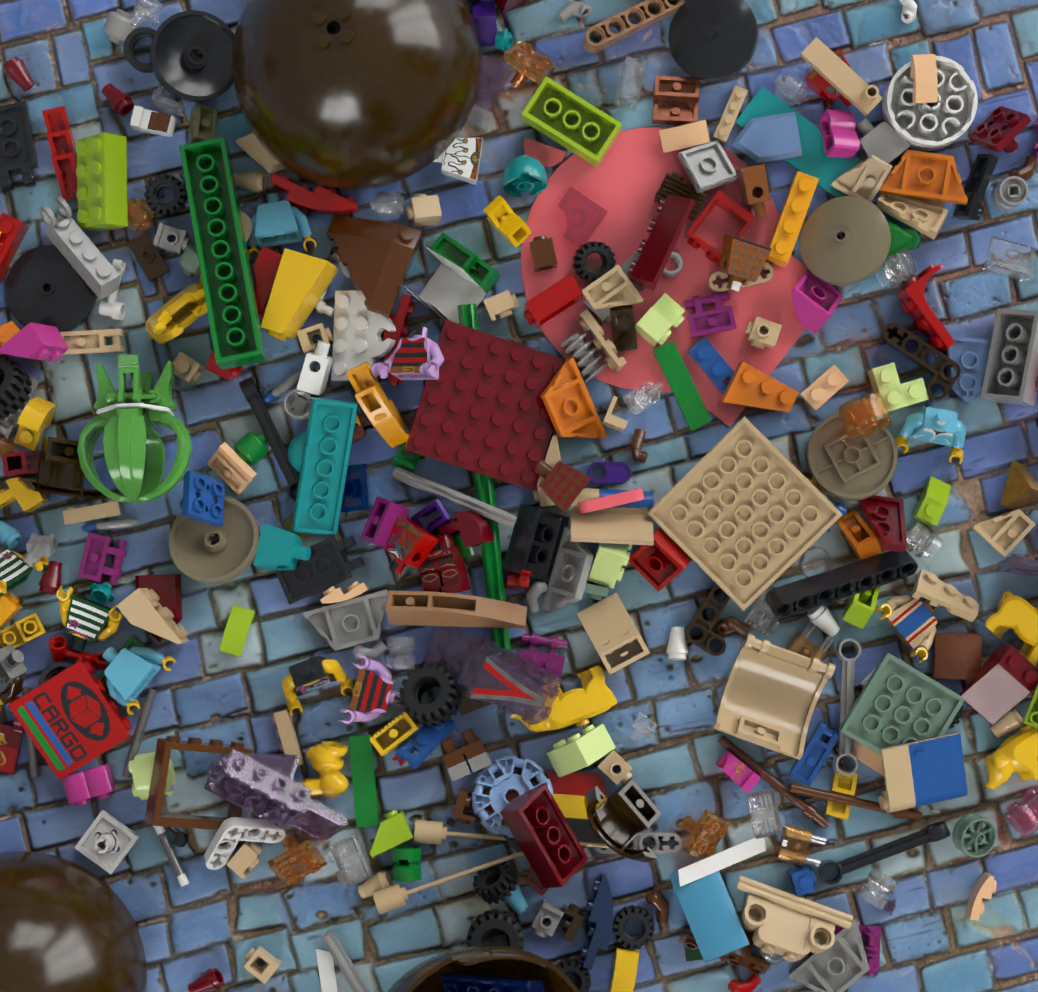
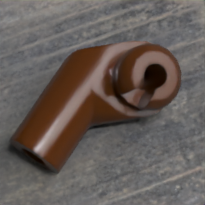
(661, 904)

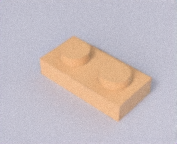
(824, 387)

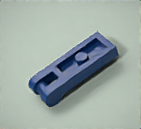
(711, 363)
(424, 743)
(814, 754)

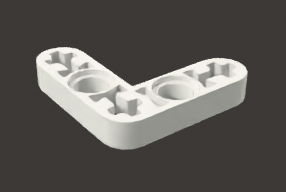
(236, 830)

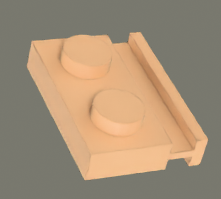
(231, 468)

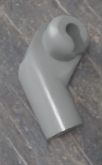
(574, 8)

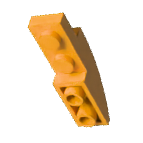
(376, 405)

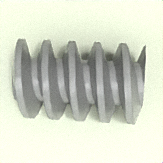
(584, 355)

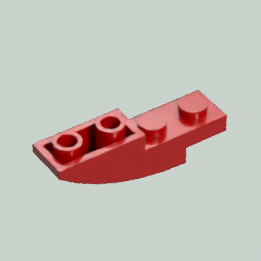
(322, 201)
(405, 309)

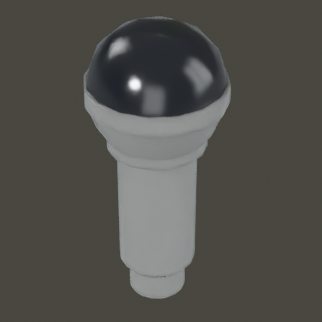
(345, 269)

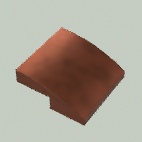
(675, 100)
(956, 655)

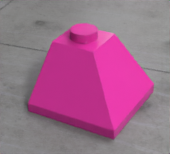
(814, 301)

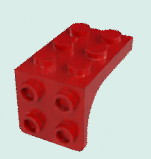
(915, 304)

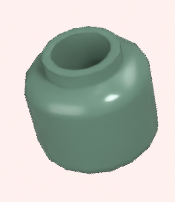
(190, 261)

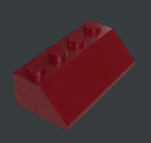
(661, 241)
(544, 836)

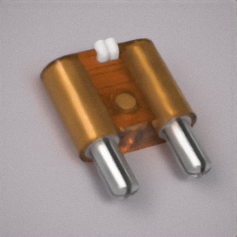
(805, 647)
(795, 846)

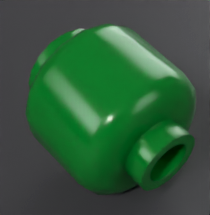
(251, 448)

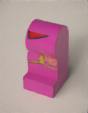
(738, 771)

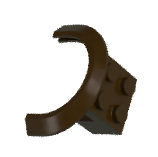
(60, 471)
(622, 818)

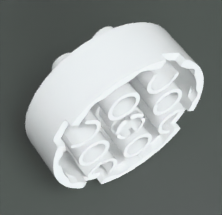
(936, 126)

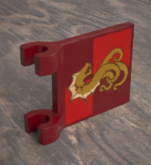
(10, 746)

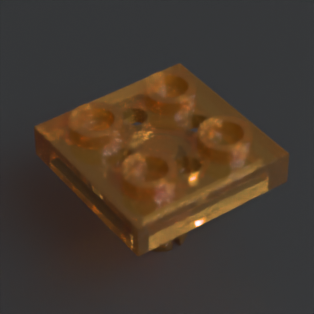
(528, 64)
(704, 834)
(296, 861)

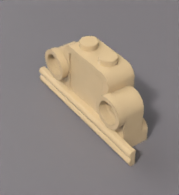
(788, 922)

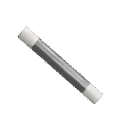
(171, 854)

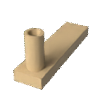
(841, 76)

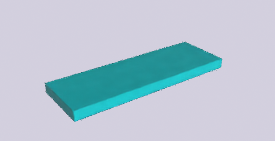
(813, 158)
(324, 466)

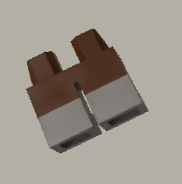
(474, 751)

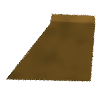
(1020, 487)

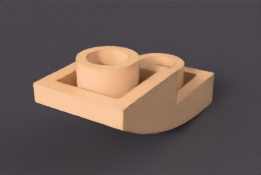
(925, 78)
(684, 136)
(338, 595)
(983, 889)

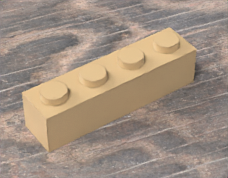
(730, 114)
(94, 512)
(287, 734)

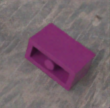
(382, 520)

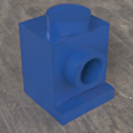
(802, 880)

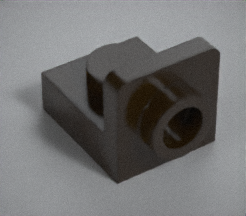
(572, 925)

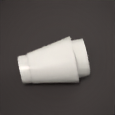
(824, 620)
(677, 644)

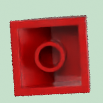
(661, 561)

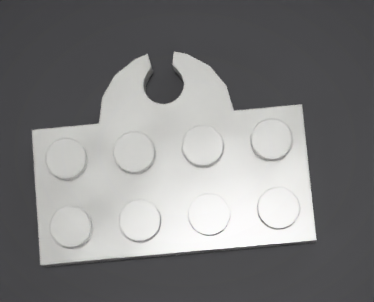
(357, 334)

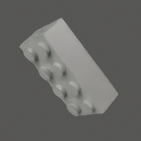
(1012, 358)

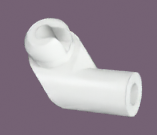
(908, 11)

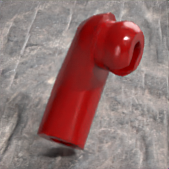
(748, 986)

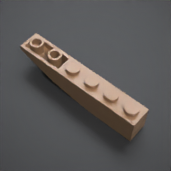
(452, 610)

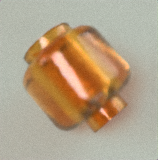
(139, 214)

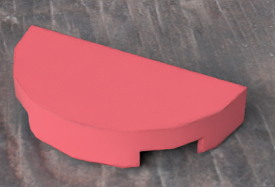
(545, 154)

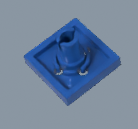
(199, 502)

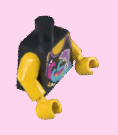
(310, 676)

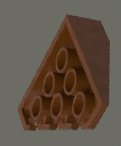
(377, 257)

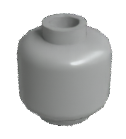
(118, 25)

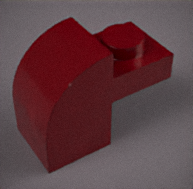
(20, 463)
(473, 528)

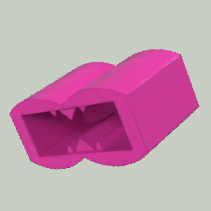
(839, 133)
(89, 784)

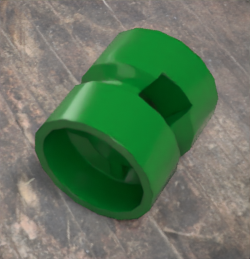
(406, 871)

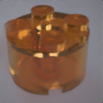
(864, 415)

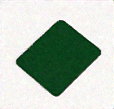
(692, 954)

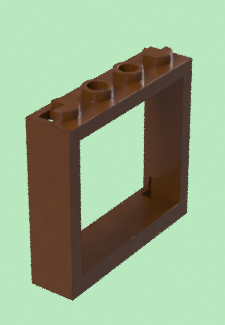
(158, 782)

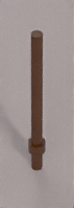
(853, 801)
(808, 810)

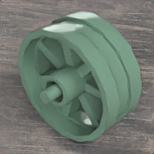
(975, 835)

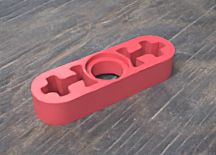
(611, 500)

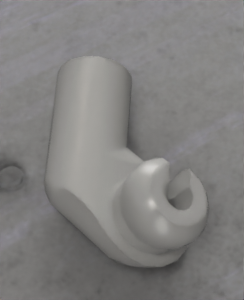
(533, 594)
(372, 653)

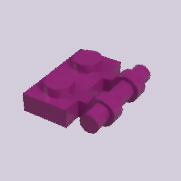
(710, 321)
(95, 558)
(544, 660)

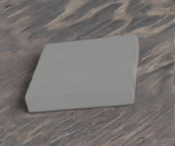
(707, 166)

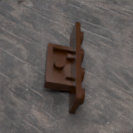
(737, 957)

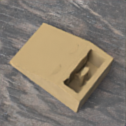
(145, 612)
(613, 633)

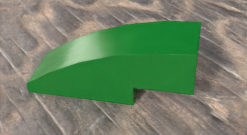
(476, 268)

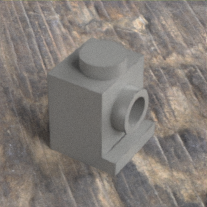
(162, 239)
(550, 911)

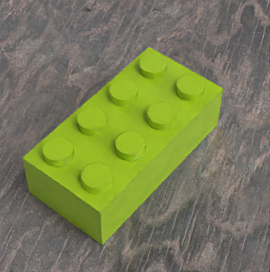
(571, 122)
(102, 182)

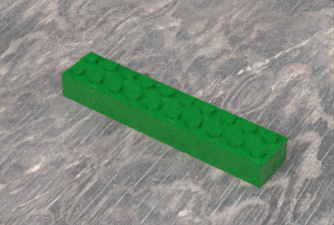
(222, 253)

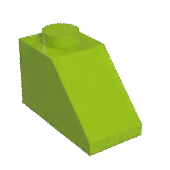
(932, 502)
(860, 607)
(391, 832)

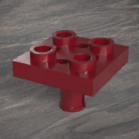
(1000, 130)

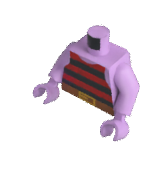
(412, 359)
(371, 692)

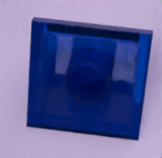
(357, 489)

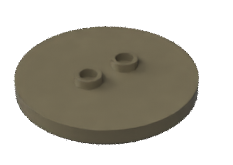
(853, 466)

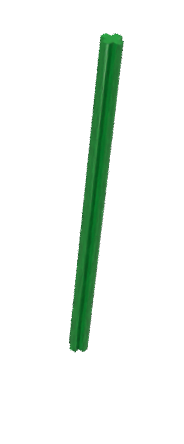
(486, 493)

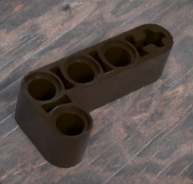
(918, 358)
(706, 625)

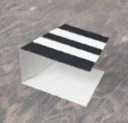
(448, 289)

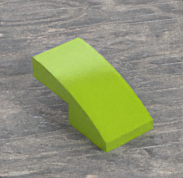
(236, 631)

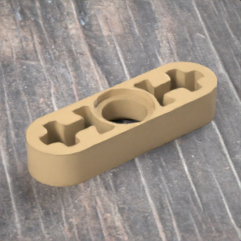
(722, 276)

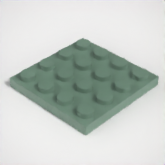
(900, 707)

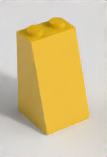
(295, 293)

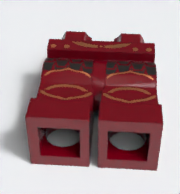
(444, 568)

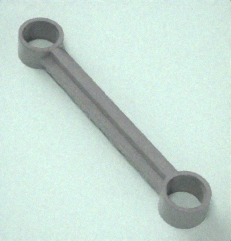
(846, 704)

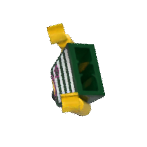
(14, 570)
(86, 619)

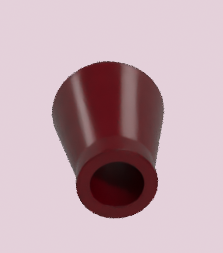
(18, 73)
(119, 101)
(51, 578)
(207, 982)

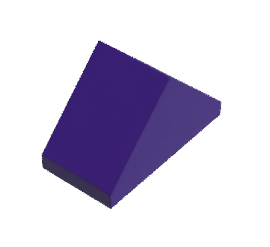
(485, 22)
(431, 516)

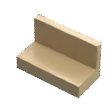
(613, 421)

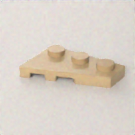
(914, 213)
(589, 324)
(937, 592)

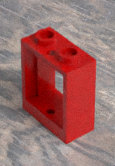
(729, 207)
(552, 301)

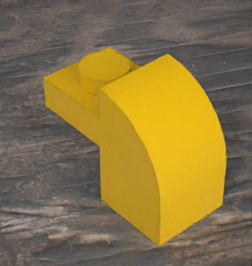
(507, 222)
(32, 422)
(27, 499)

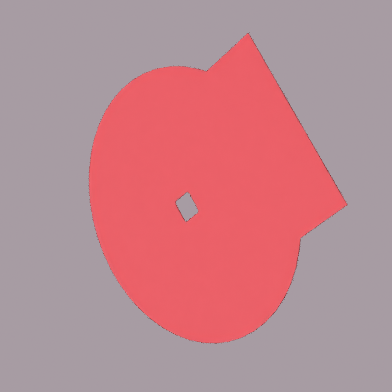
(626, 189)

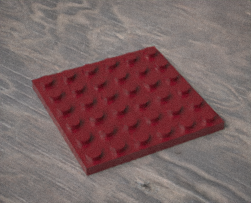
(486, 407)

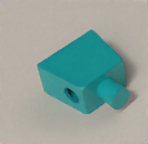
(279, 550)

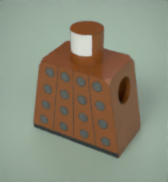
(752, 178)
(741, 260)

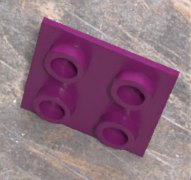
(871, 940)

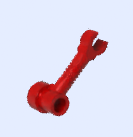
(517, 581)
(59, 649)

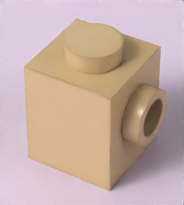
(424, 210)
(762, 333)

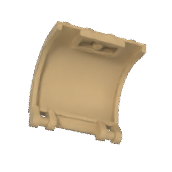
(771, 696)

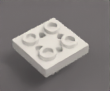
(92, 846)

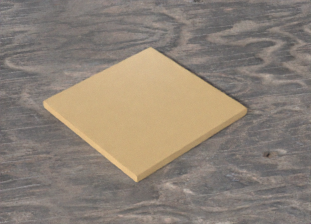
(744, 513)

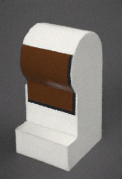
(152, 122)

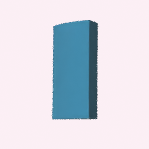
(710, 915)

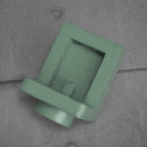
(596, 592)

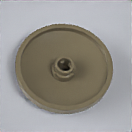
(858, 253)
(209, 563)

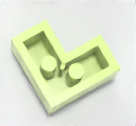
(659, 319)
(896, 395)
(608, 563)
(580, 749)

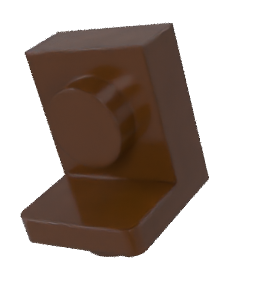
(463, 802)

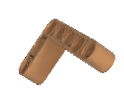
(625, 27)

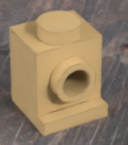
(501, 305)
(306, 337)
(607, 763)
(245, 858)
(261, 972)

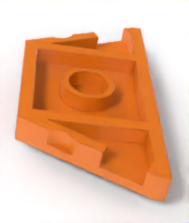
(926, 177)
(571, 404)

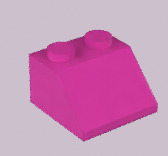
(37, 343)

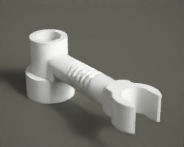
(112, 308)

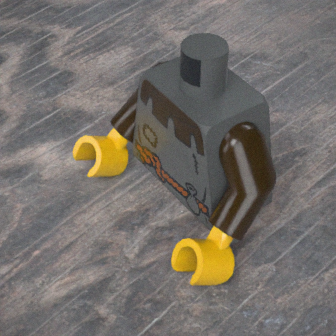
(11, 673)

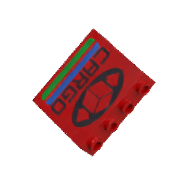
(71, 718)

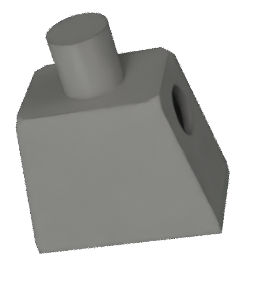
(881, 141)

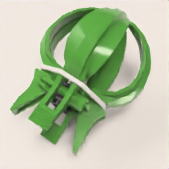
(128, 426)

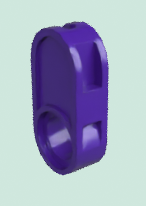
(613, 472)

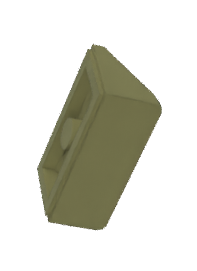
(202, 123)

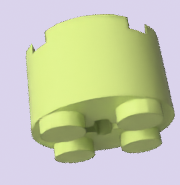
(142, 770)

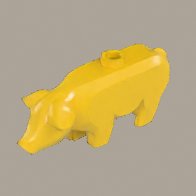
(177, 314)
(1023, 619)
(577, 704)
(1016, 755)

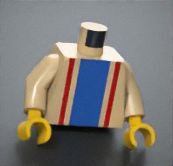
(912, 622)

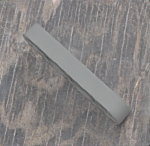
(637, 843)

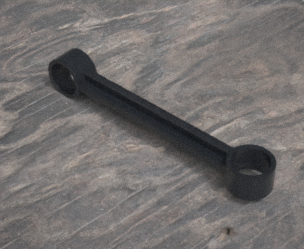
(272, 436)
(931, 833)

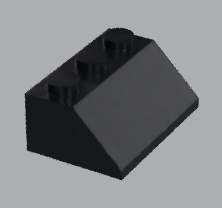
(535, 542)

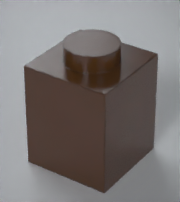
(543, 253)

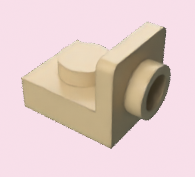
(188, 369)

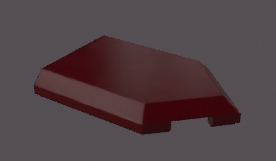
(169, 591)

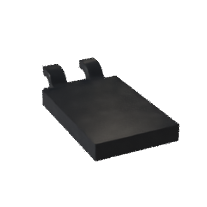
(16, 145)
(324, 569)

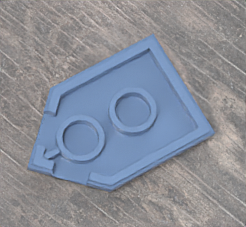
(770, 138)
(972, 358)

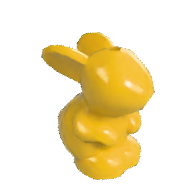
(327, 762)

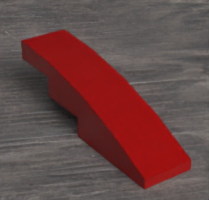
(63, 150)

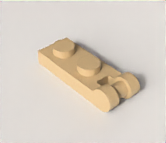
(93, 341)

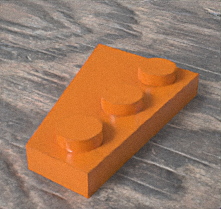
(758, 390)

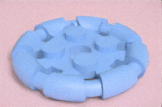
(501, 786)

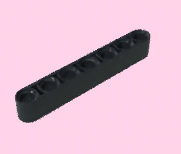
(840, 583)

